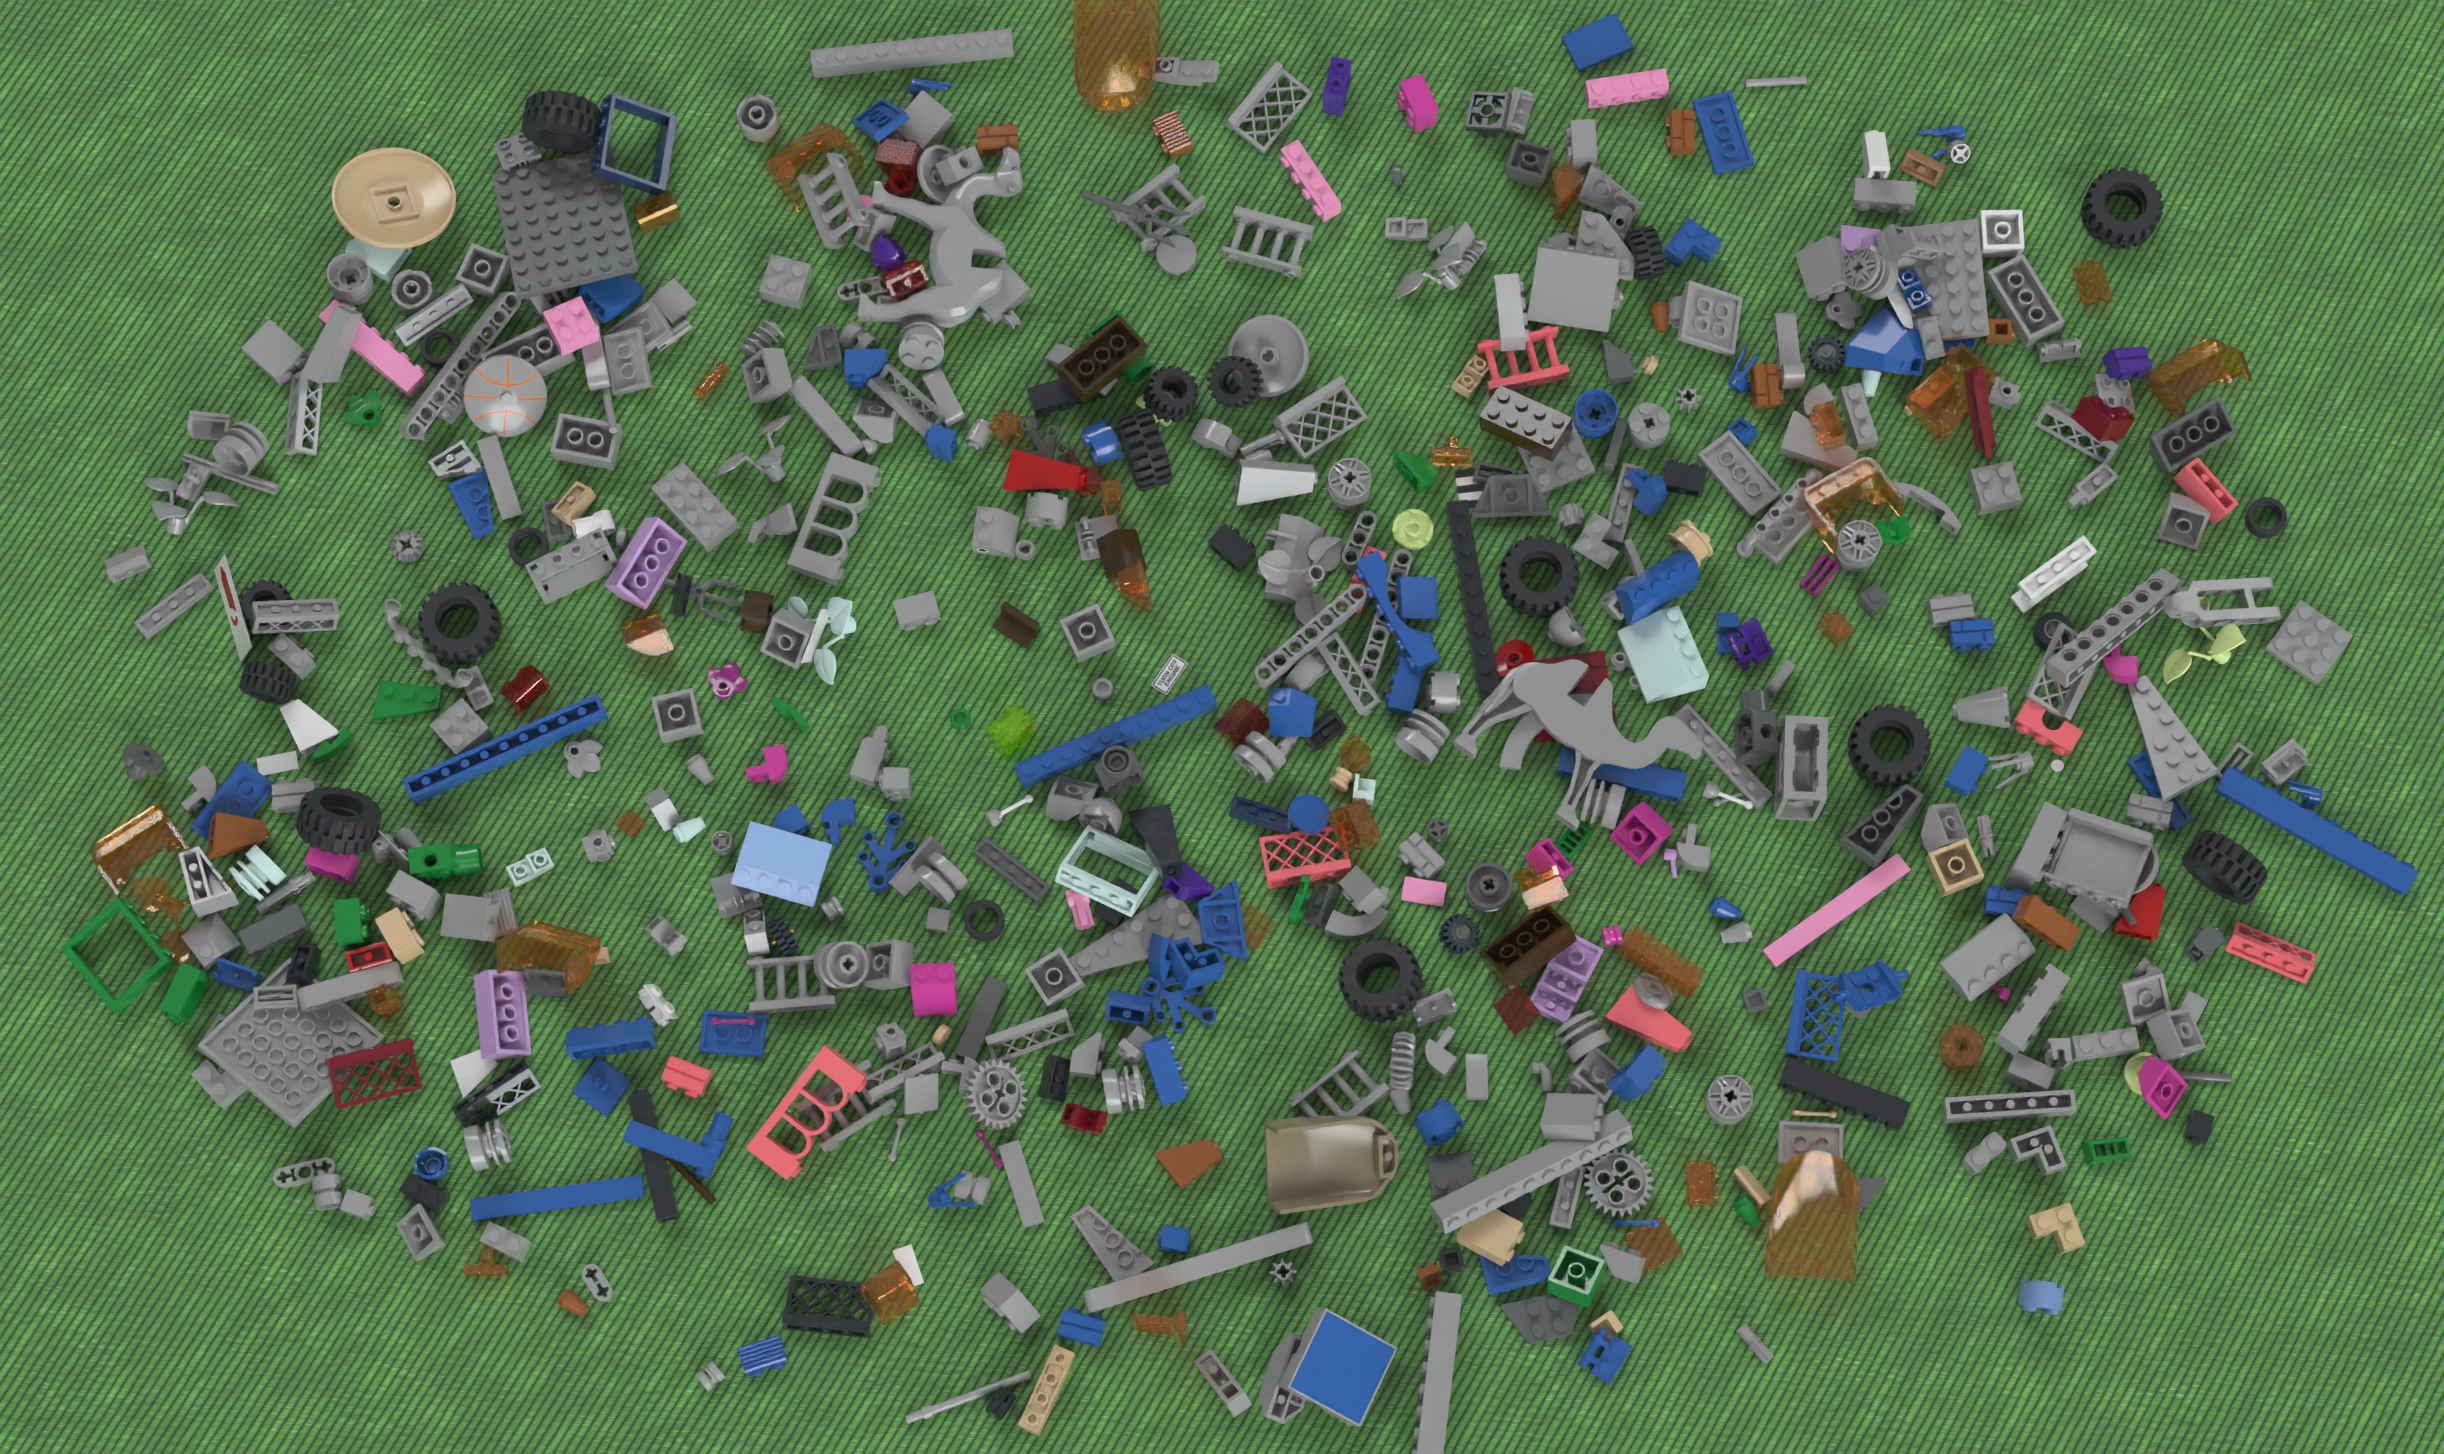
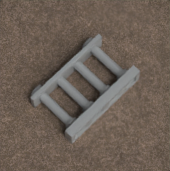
(1155, 189)
(818, 204)
(1263, 223)
(782, 1002)
(827, 1094)
(1360, 1105)

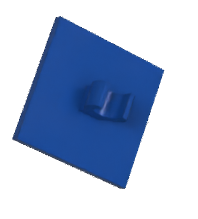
(602, 1087)

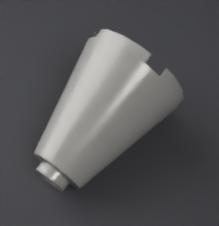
(1985, 708)

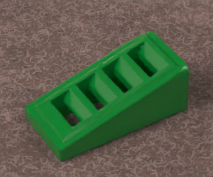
(1574, 850)
(2093, 1154)

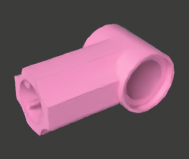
(1080, 908)

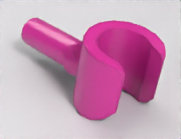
(2003, 993)

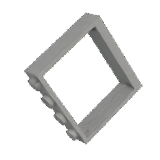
(576, 576)

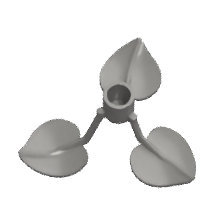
(1448, 257)
(770, 461)
(177, 514)
(1326, 556)

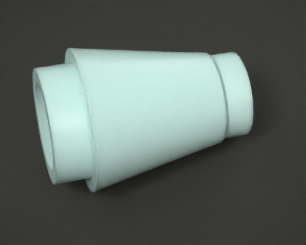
(1870, 381)
(686, 830)

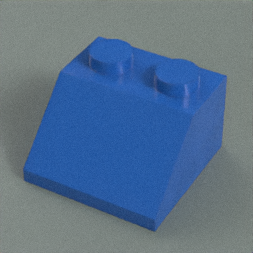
(862, 365)

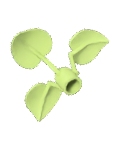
(2218, 649)

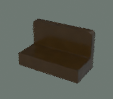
(1016, 625)

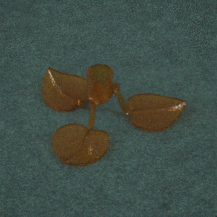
(153, 895)

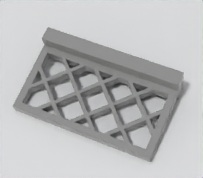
(1256, 95)
(1306, 407)
(2072, 694)

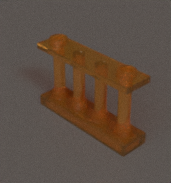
(1661, 961)

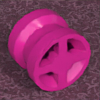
(1611, 936)

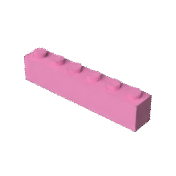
(383, 356)

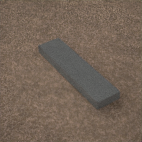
(1011, 869)
(981, 1018)

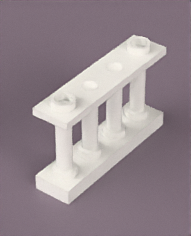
(2053, 574)

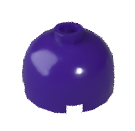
(887, 253)

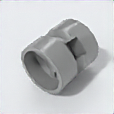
(856, 337)
(973, 1188)
(327, 1191)

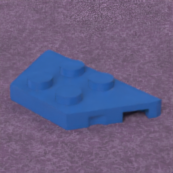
(1222, 922)

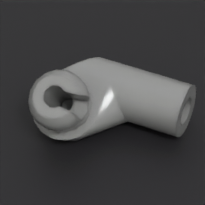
(1546, 1076)

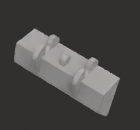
(1294, 538)

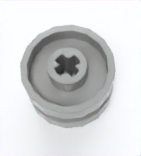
(1259, 757)
(940, 877)
(841, 964)

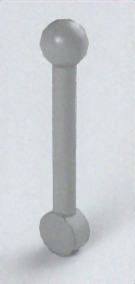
(1716, 802)
(900, 1122)

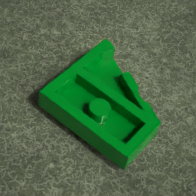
(1304, 893)

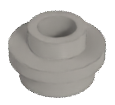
(1025, 544)

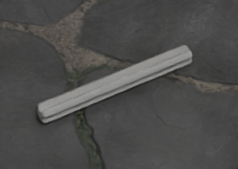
(248, 480)

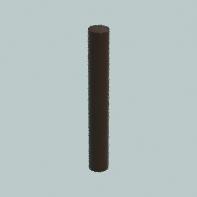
(700, 1188)

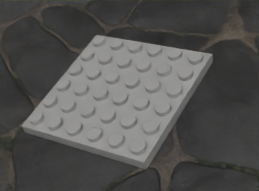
(283, 1050)

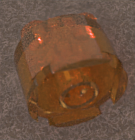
(1972, 1047)

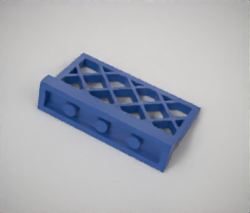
(1797, 1018)

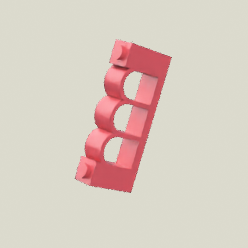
(773, 1152)

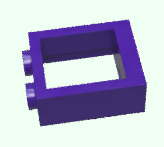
(1336, 86)

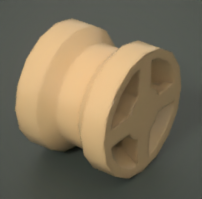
(1341, 779)

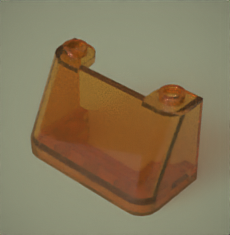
(1943, 398)

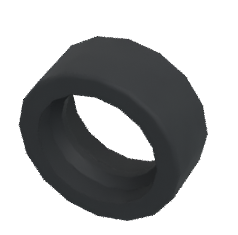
(432, 335)
(2270, 503)
(523, 533)
(984, 904)

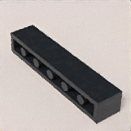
(1844, 1094)

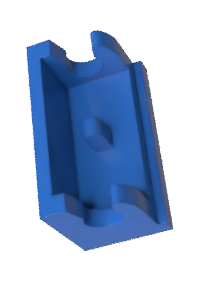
(236, 976)

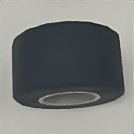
(2047, 625)

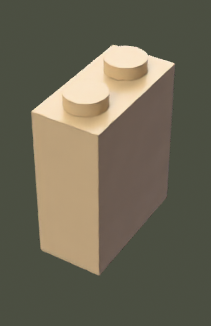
(1492, 1236)

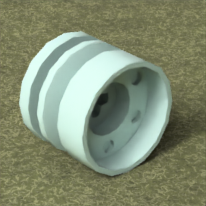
(257, 873)

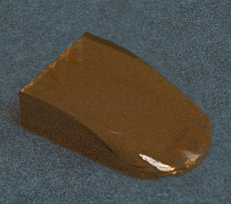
(1115, 51)
(1813, 1219)

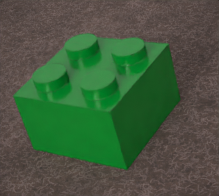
(351, 923)
(1576, 1276)

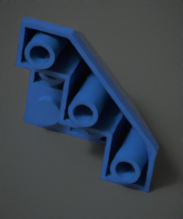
(1886, 345)

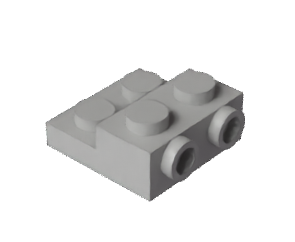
(2144, 998)
(1593, 1074)

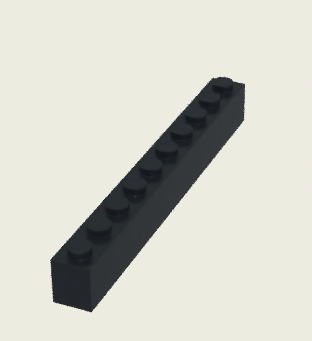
(1472, 598)

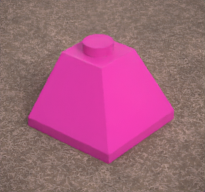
(2160, 1085)

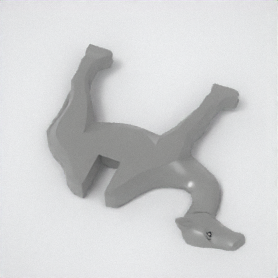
(954, 240)
(1582, 728)

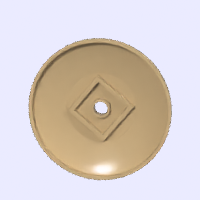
(387, 175)

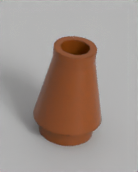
(1659, 313)
(571, 1302)

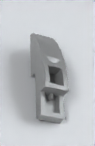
(1189, 73)

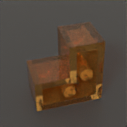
(1540, 888)

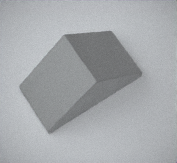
(784, 521)
(662, 809)

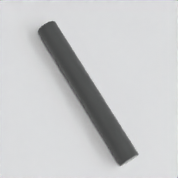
(2205, 1076)

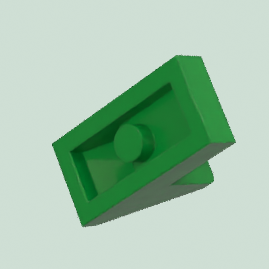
(1894, 532)

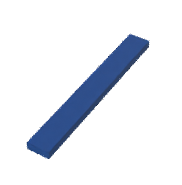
(557, 1198)

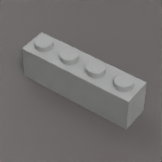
(1510, 312)

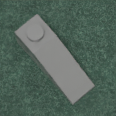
(1223, 1383)

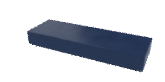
(1260, 815)

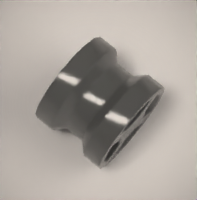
(1437, 825)

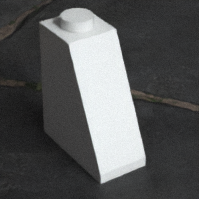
(1875, 155)
(307, 726)

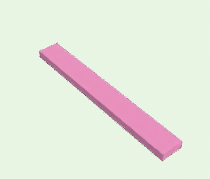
(1836, 910)

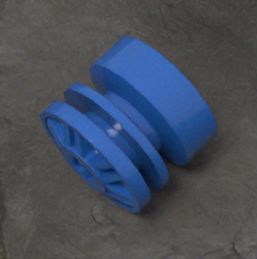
(1597, 403)

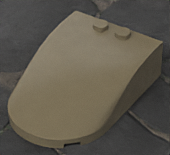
(1326, 1161)

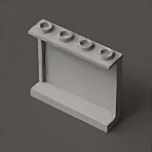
(1573, 287)
(2099, 859)

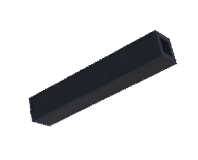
(654, 1164)

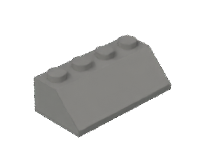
(1986, 957)

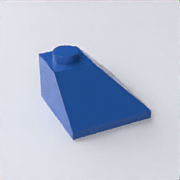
(1291, 713)

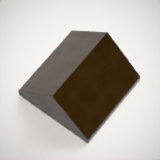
(1119, 550)

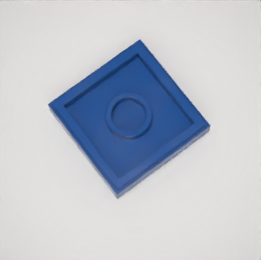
(1417, 597)

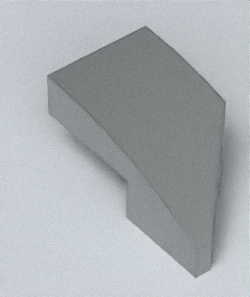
(759, 529)

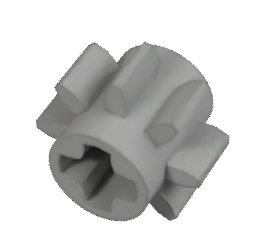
(1684, 404)
(1287, 1269)

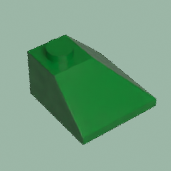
(1415, 470)

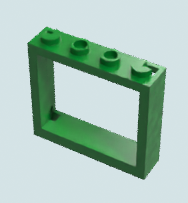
(151, 937)

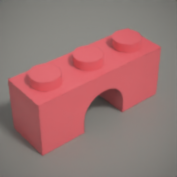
(2060, 740)

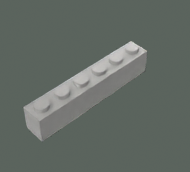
(2008, 1106)

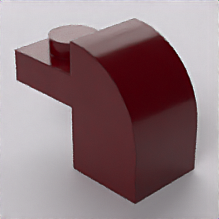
(1083, 1119)

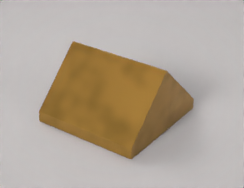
(655, 212)

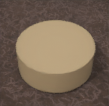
(941, 1035)

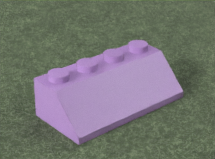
(646, 562)
(502, 1015)

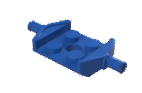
(1879, 978)

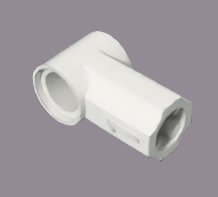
(588, 524)

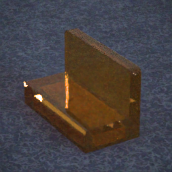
(2092, 283)

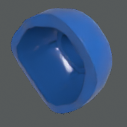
(433, 1166)

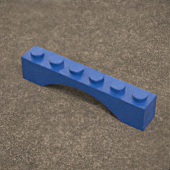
(1417, 648)

